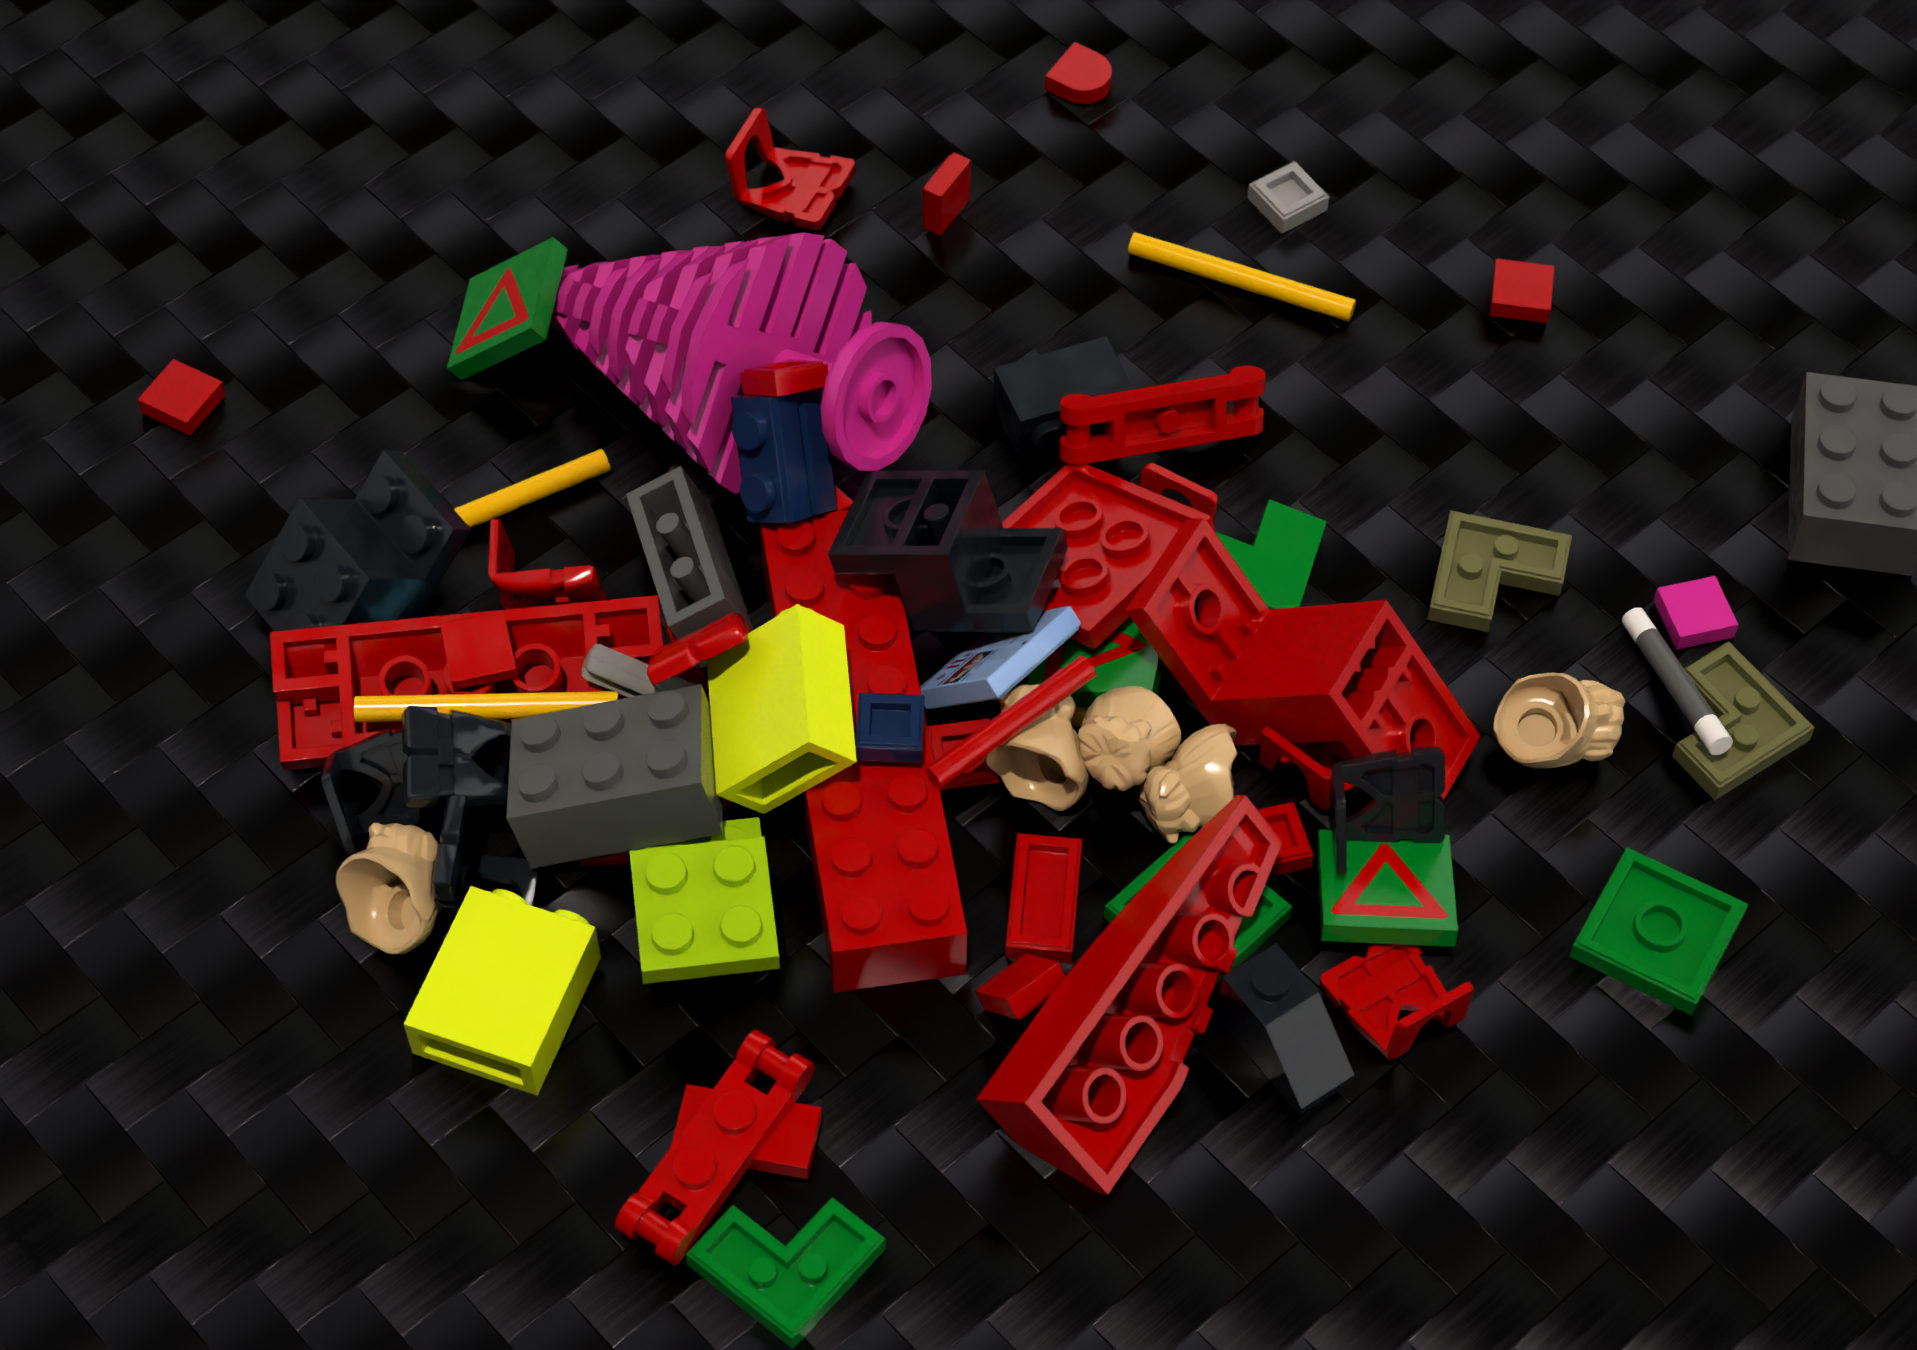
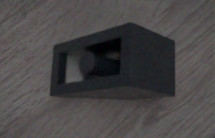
(1284, 1028)

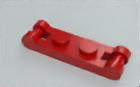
(1162, 416)
(715, 1148)

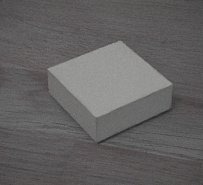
(1288, 197)

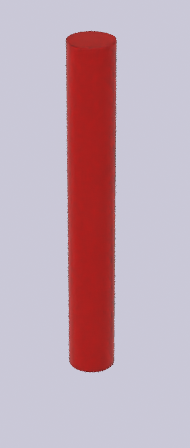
(1010, 722)

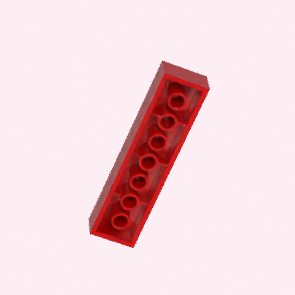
(876, 825)

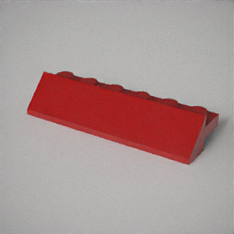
(326, 667)

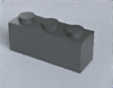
(685, 554)

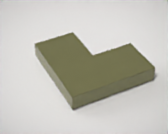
(1491, 552)
(1753, 714)

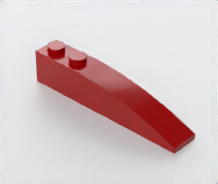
(1119, 1025)

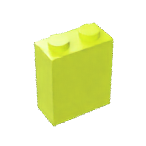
(781, 710)
(503, 989)

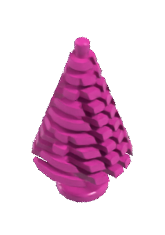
(692, 320)

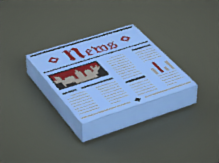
(998, 661)

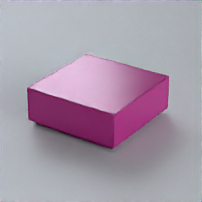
(1695, 612)

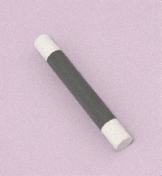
(1677, 681)

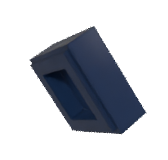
(890, 727)

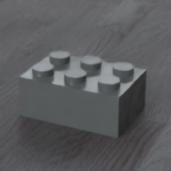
(1854, 474)
(613, 777)

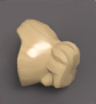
(1558, 720)
(1126, 736)
(1043, 758)
(1192, 784)
(391, 888)

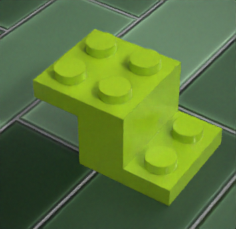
(705, 905)

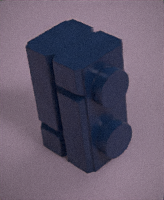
(783, 457)

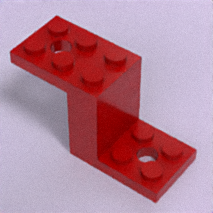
(1296, 669)

